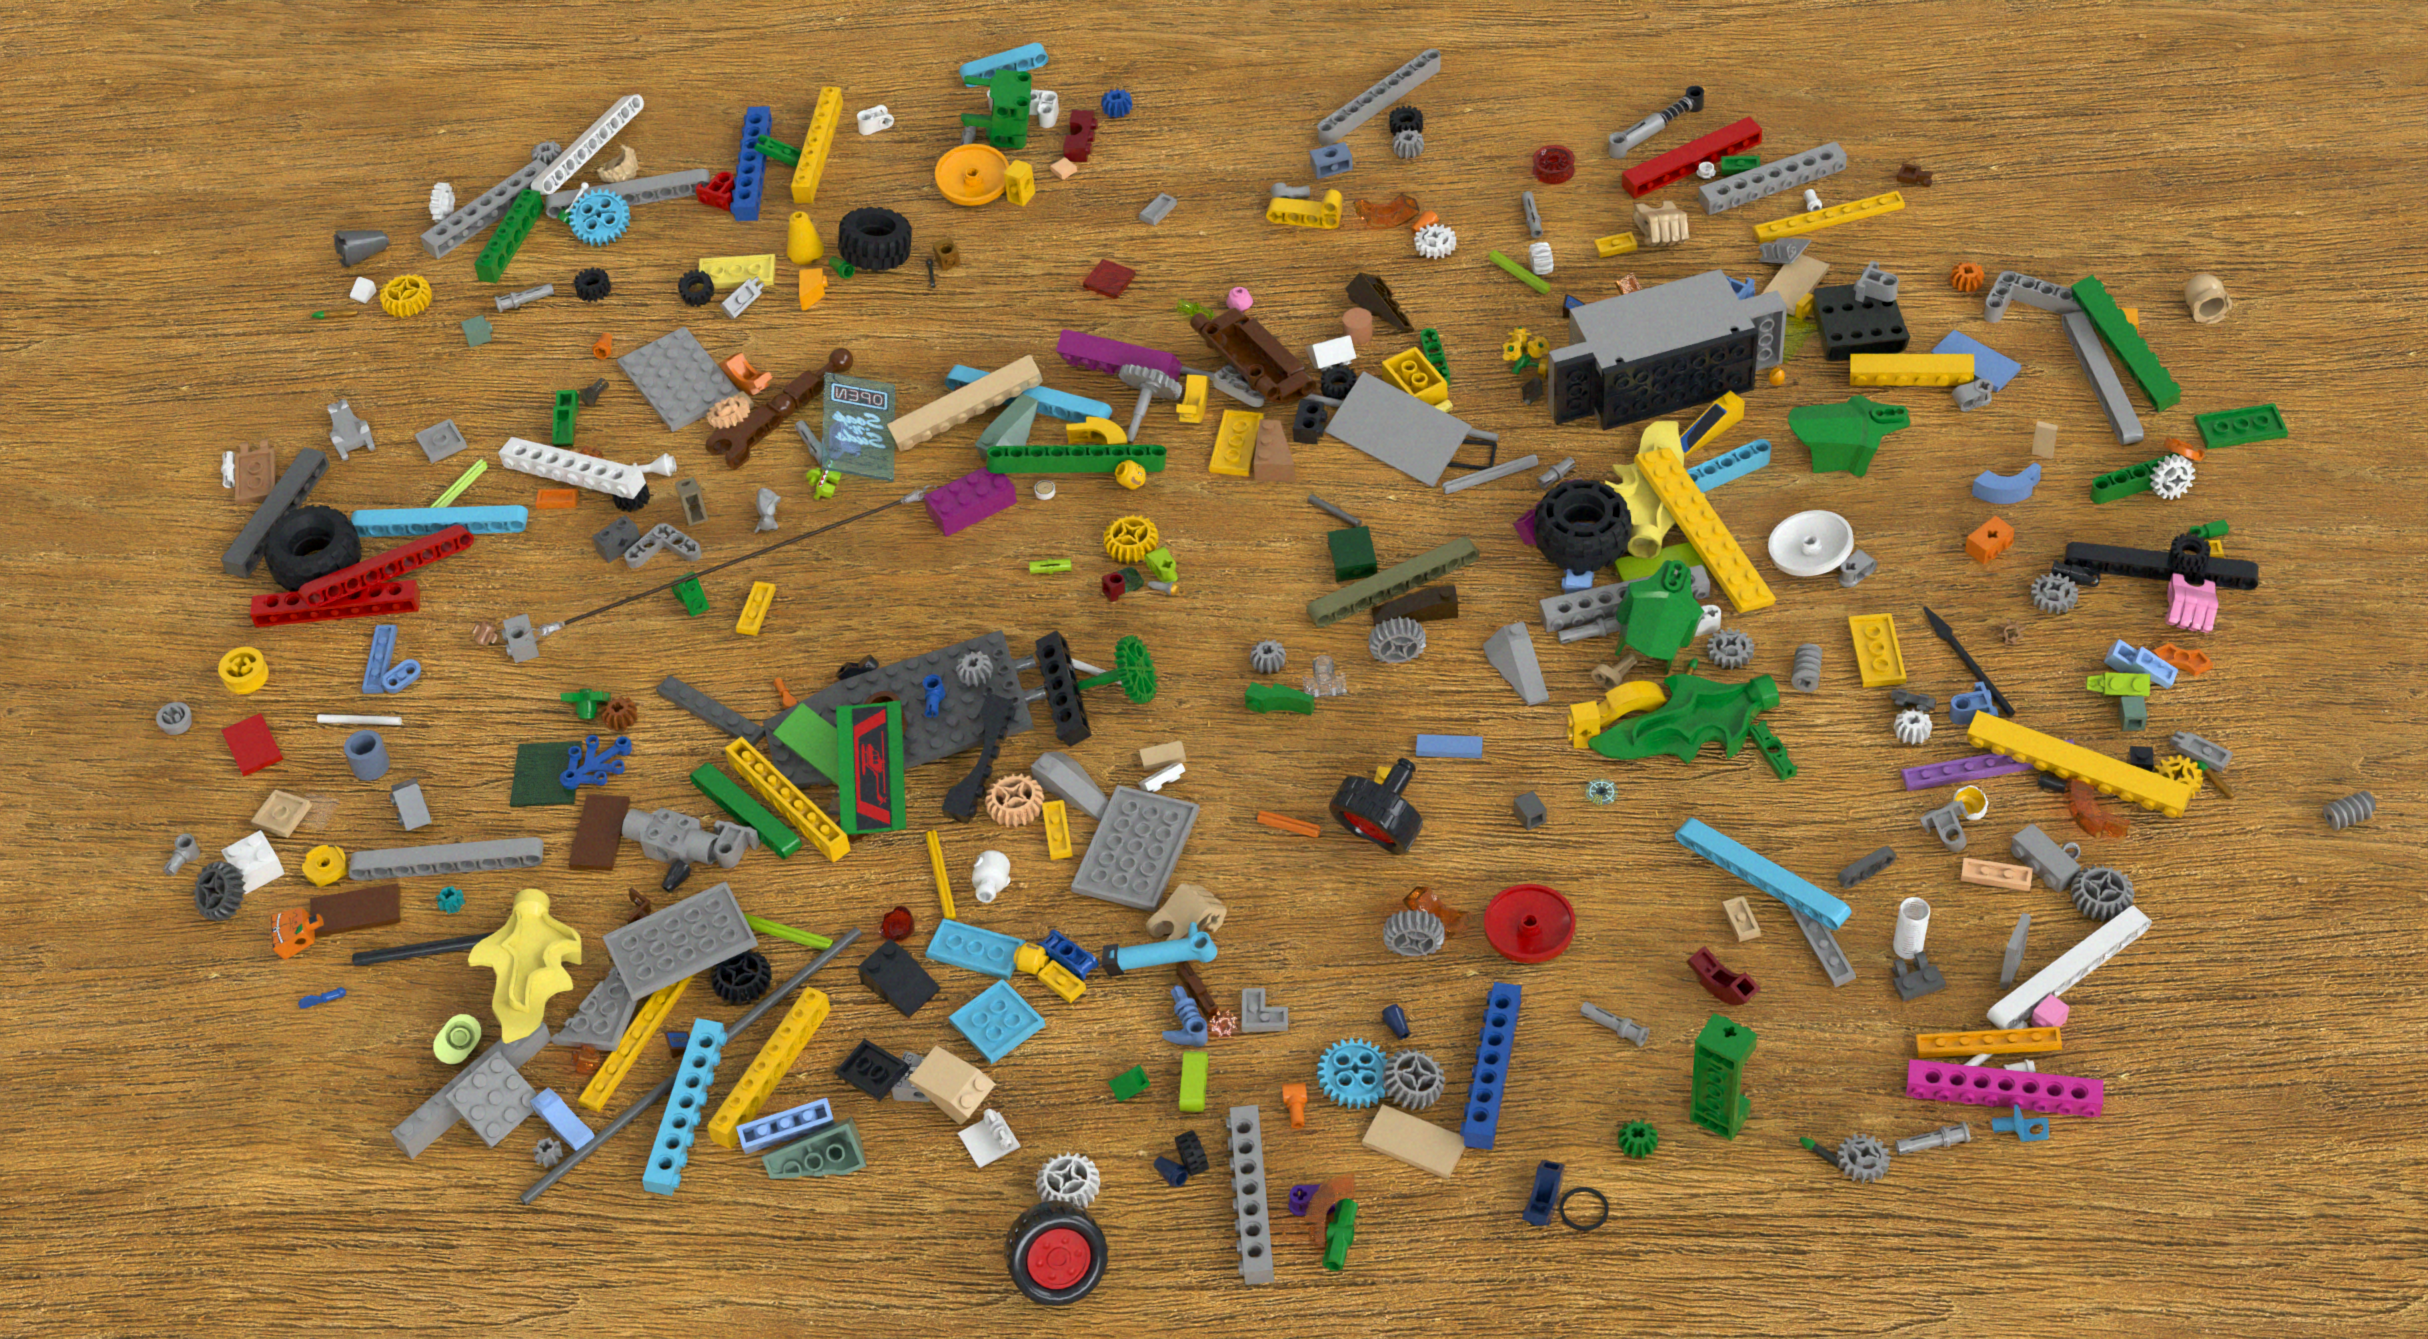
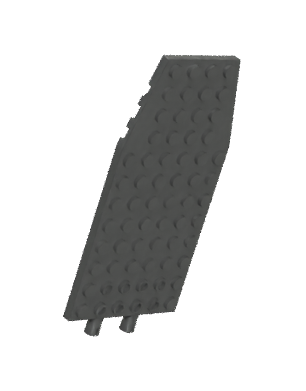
(926, 739)

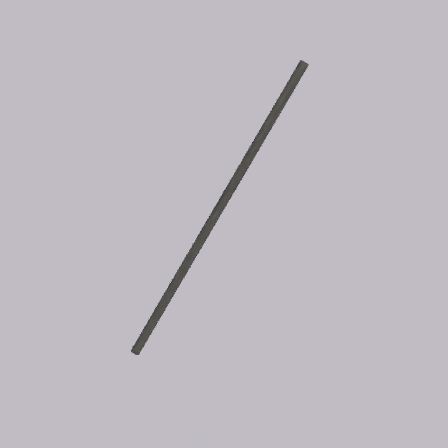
(666, 1085)

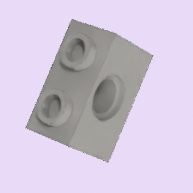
(517, 646)

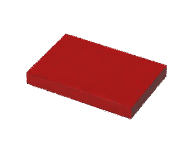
(252, 744)

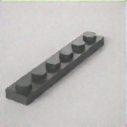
(710, 710)

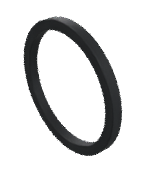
(1578, 1227)

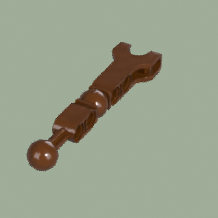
(768, 417)

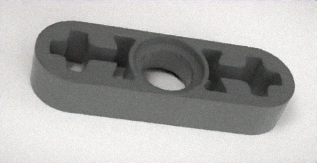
(1866, 867)

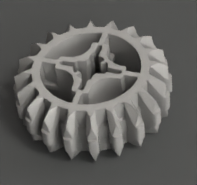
(1397, 640)
(2091, 883)
(1413, 933)
(1421, 1074)

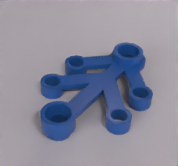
(573, 777)

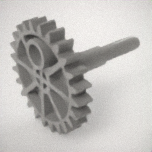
(1149, 383)

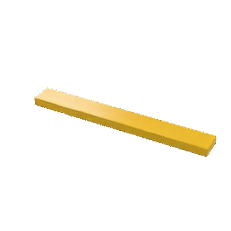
(1828, 217)
(631, 1045)

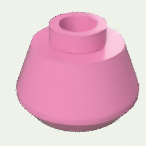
(1239, 298)

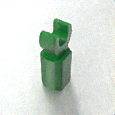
(2211, 529)

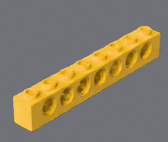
(817, 145)
(787, 799)
(769, 1067)

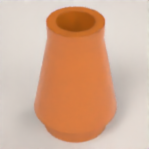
(1427, 218)
(603, 346)

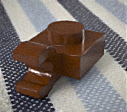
(1911, 174)

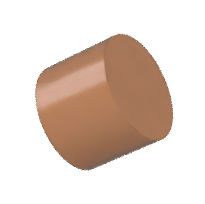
(1358, 324)

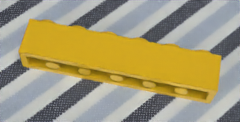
(1911, 369)

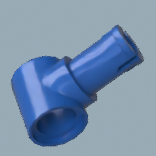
(933, 694)

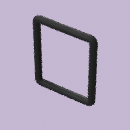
(1477, 466)

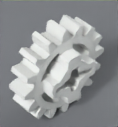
(442, 202)
(1435, 241)
(2172, 477)

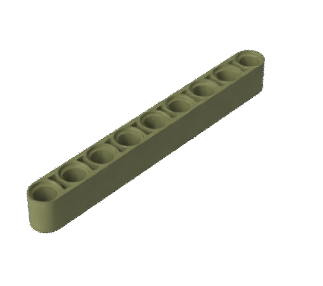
(1392, 582)

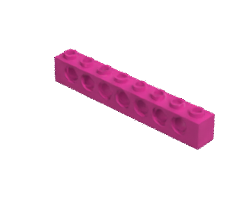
(2015, 1082)

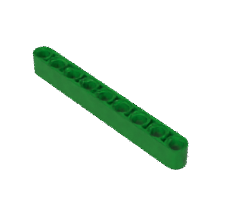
(1073, 458)

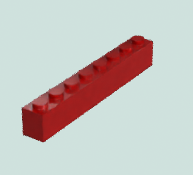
(1687, 158)

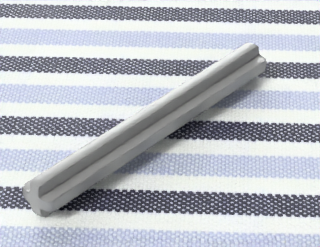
(1490, 474)

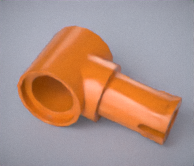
(1295, 1098)

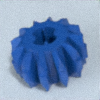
(1116, 103)

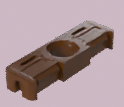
(1196, 989)

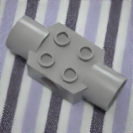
(670, 836)

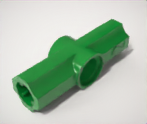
(1340, 1234)

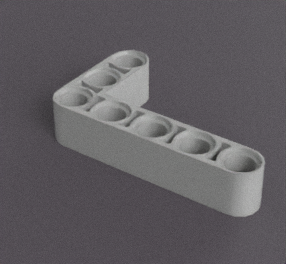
(2029, 291)

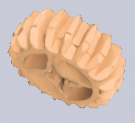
(1015, 806)

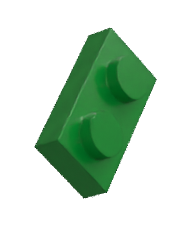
(1737, 164)

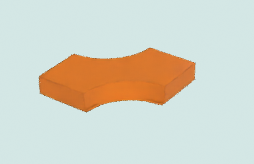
(2189, 660)

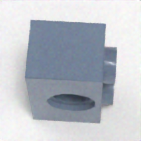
(1331, 160)

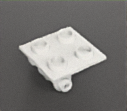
(989, 1139)

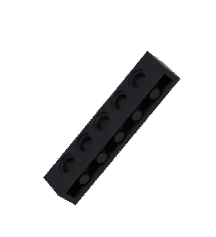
(1062, 689)

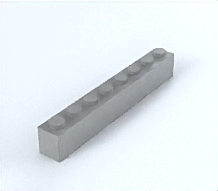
(438, 1115)

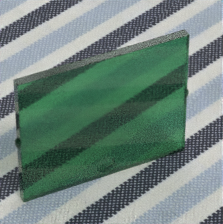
(539, 772)

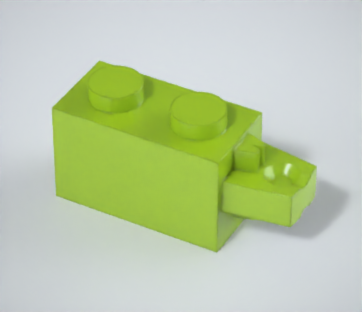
(2119, 684)

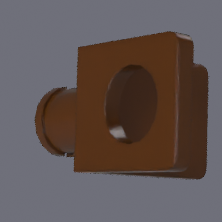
(644, 906)

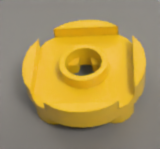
(325, 875)

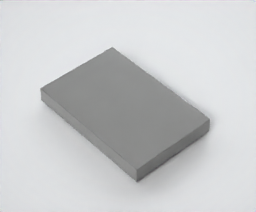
(2015, 951)

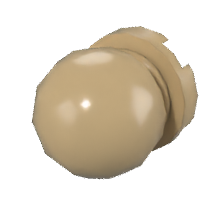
(2207, 298)

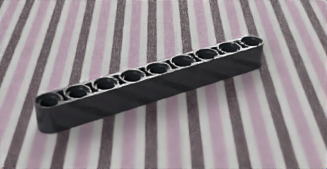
(2157, 566)

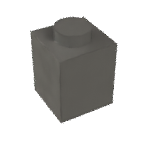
(1530, 810)

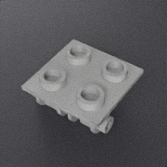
(1783, 250)

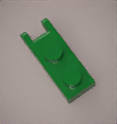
(778, 150)

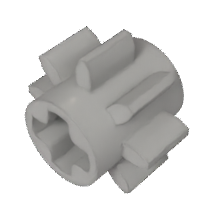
(547, 1152)

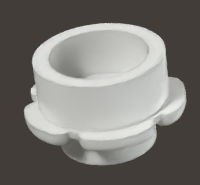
(1706, 170)

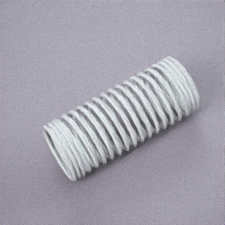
(1919, 925)

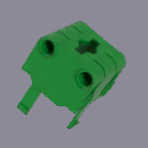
(1009, 109)

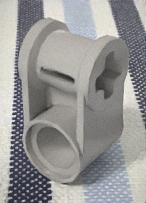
(1972, 396)
(1856, 568)

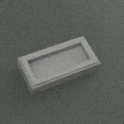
(1158, 209)

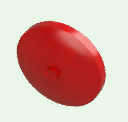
(1529, 923)

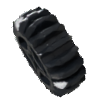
(744, 981)

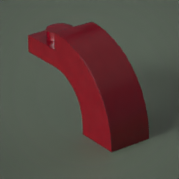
(1721, 982)

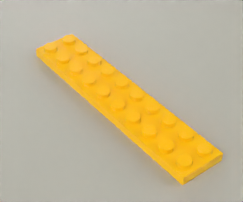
(1704, 530)

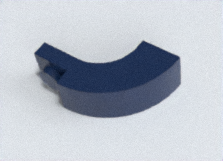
(1545, 1193)

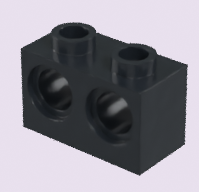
(1309, 422)

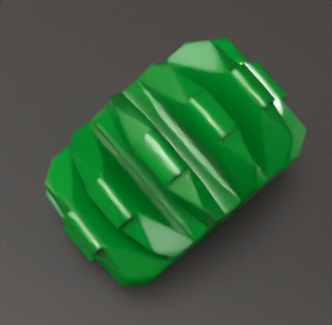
(1637, 1139)

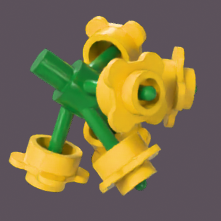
(1517, 347)

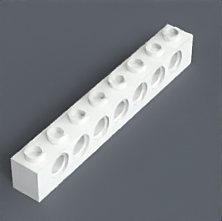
(572, 467)

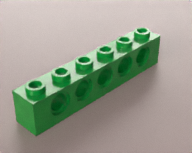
(509, 236)

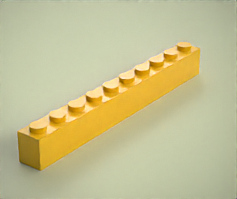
(2079, 763)

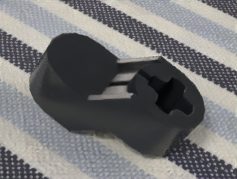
(852, 669)

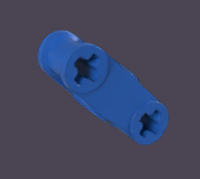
(1068, 955)

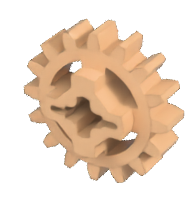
(728, 412)

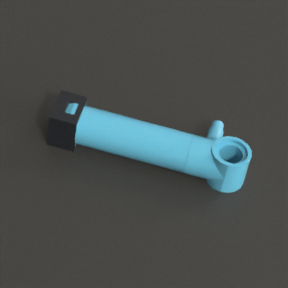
(1196, 946)

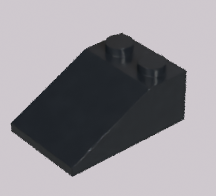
(897, 978)

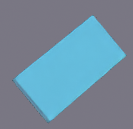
(974, 949)

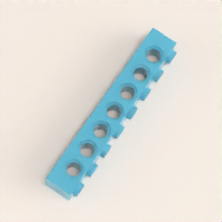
(703, 1033)

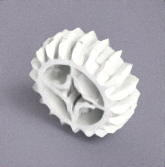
(1061, 1172)

